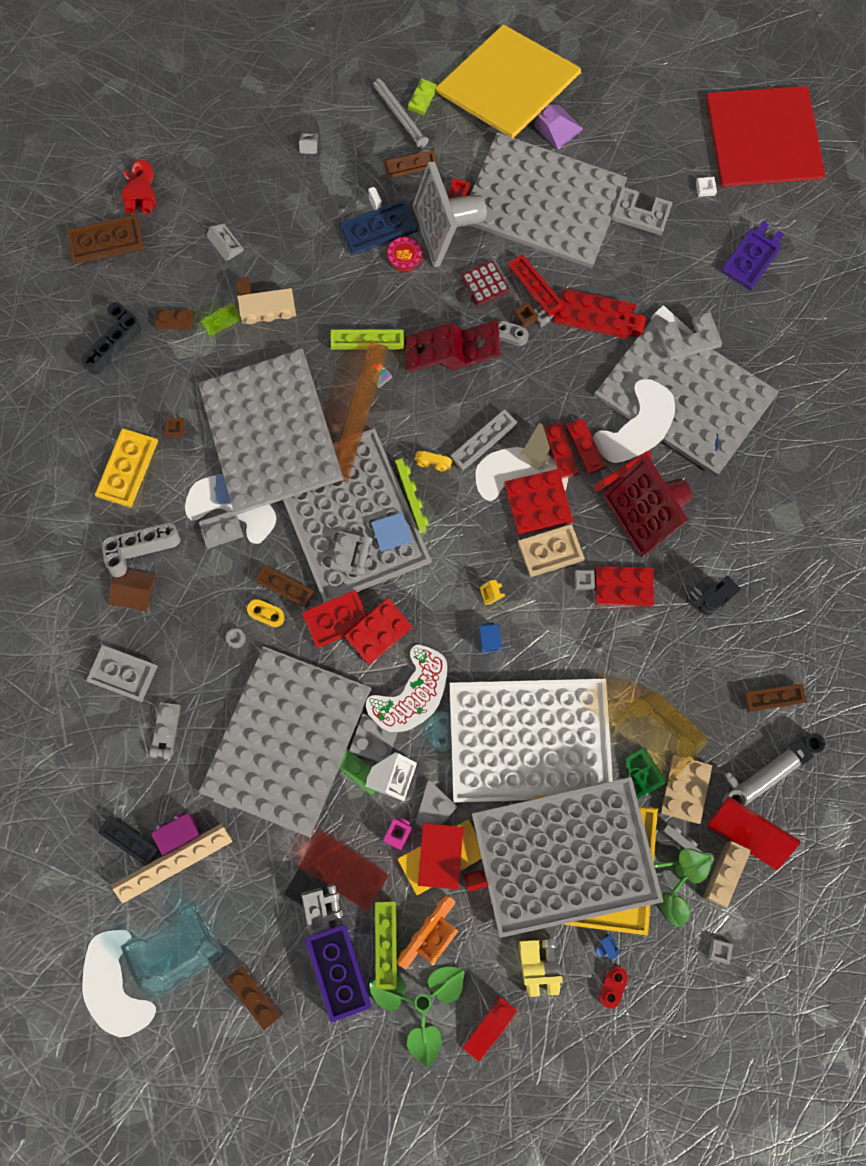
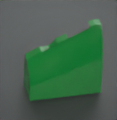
(644, 773)

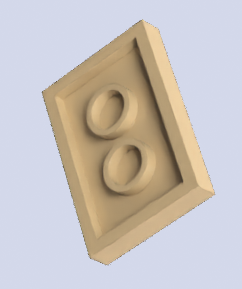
(550, 550)
(687, 793)

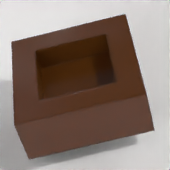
(174, 428)

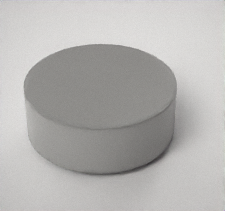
(235, 638)

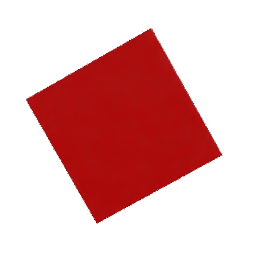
(765, 136)

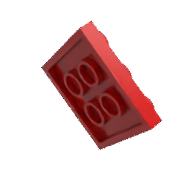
(538, 502)

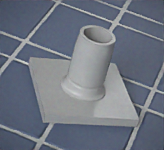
(441, 215)

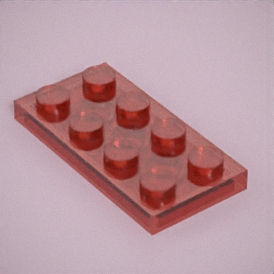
(348, 871)

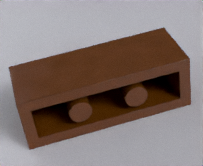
(254, 996)

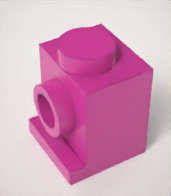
(391, 839)

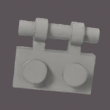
(315, 909)

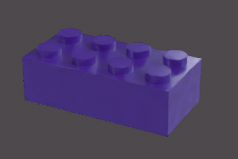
(338, 973)

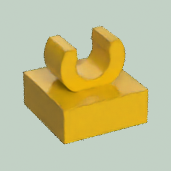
(490, 592)

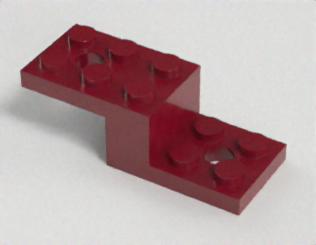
(452, 346)

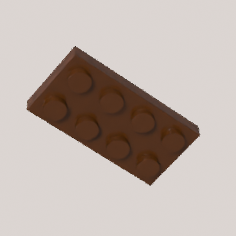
(105, 239)

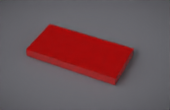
(753, 832)

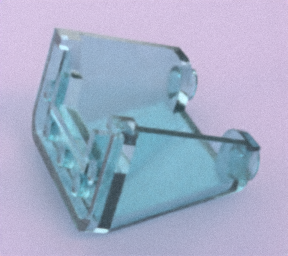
(173, 953)

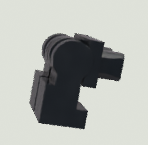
(709, 600)

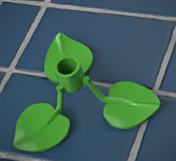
(691, 866)
(446, 985)

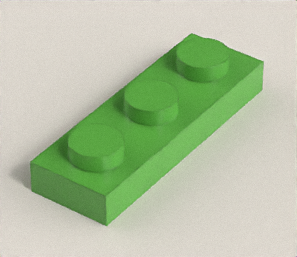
(356, 770)

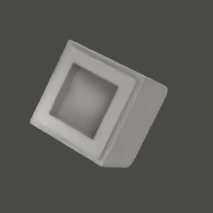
(308, 143)

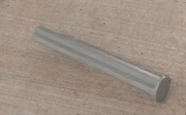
(401, 114)

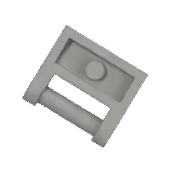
(345, 551)

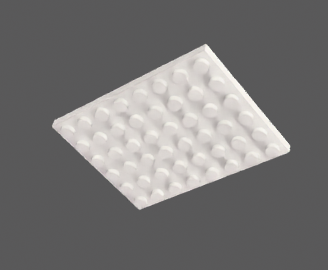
(528, 738)

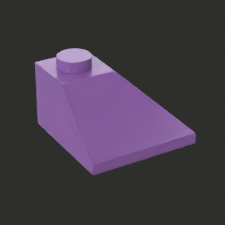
(556, 125)

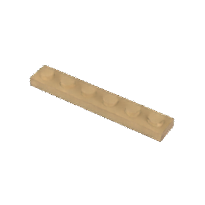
(171, 863)

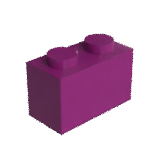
(175, 834)

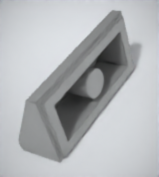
(224, 241)

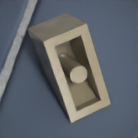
(536, 449)

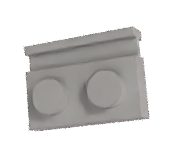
(221, 529)

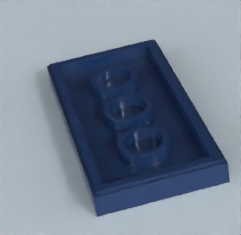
(378, 227)

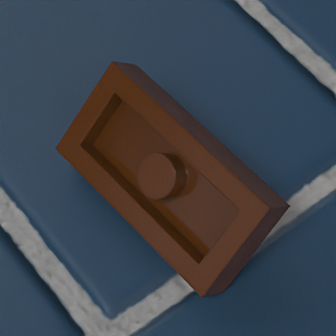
(174, 320)

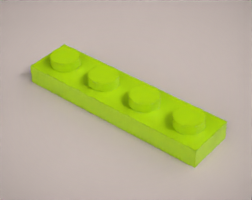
(361, 339)
(409, 489)
(385, 945)

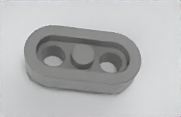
(510, 335)

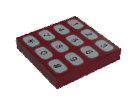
(485, 283)

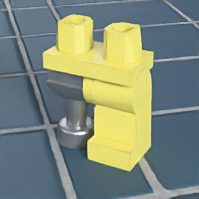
(537, 971)

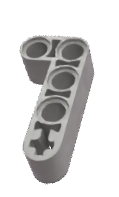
(144, 541)

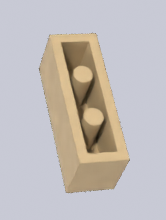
(266, 306)
(726, 874)

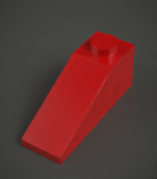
(489, 1028)

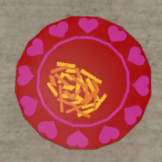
(404, 253)

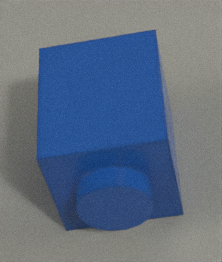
(490, 638)

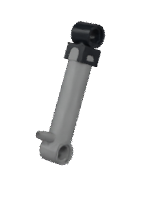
(776, 770)

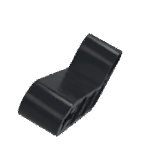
(120, 328)

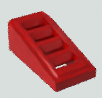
(475, 880)

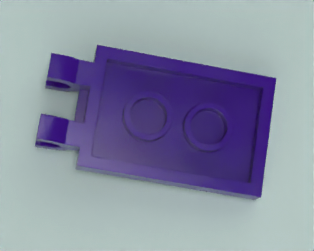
(752, 257)

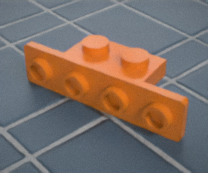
(432, 937)

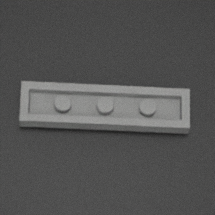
(483, 440)

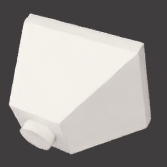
(392, 776)

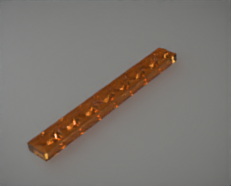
(360, 407)

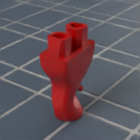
(138, 190)

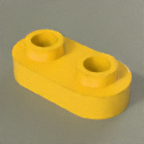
(427, 459)
(266, 613)

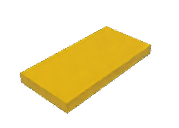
(126, 467)
(470, 855)

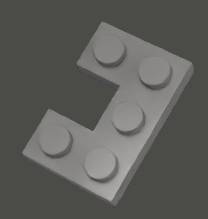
(640, 218)
(703, 340)

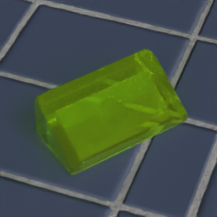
(220, 319)

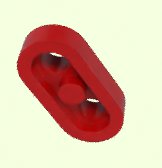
(613, 987)

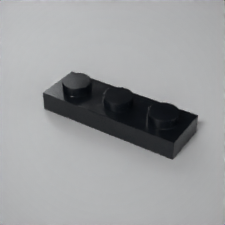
(128, 840)

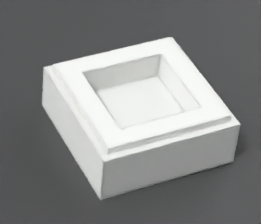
(706, 186)
(375, 198)

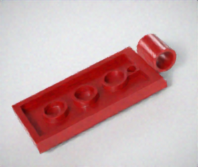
(599, 315)

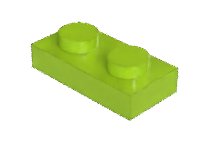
(422, 97)

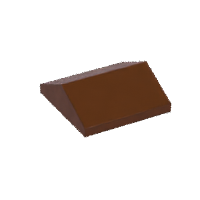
(132, 590)

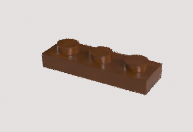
(408, 163)
(284, 586)
(775, 698)

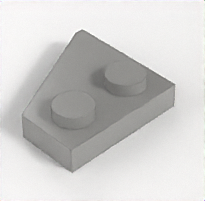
(434, 807)

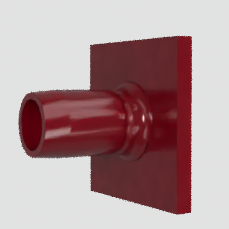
(648, 505)

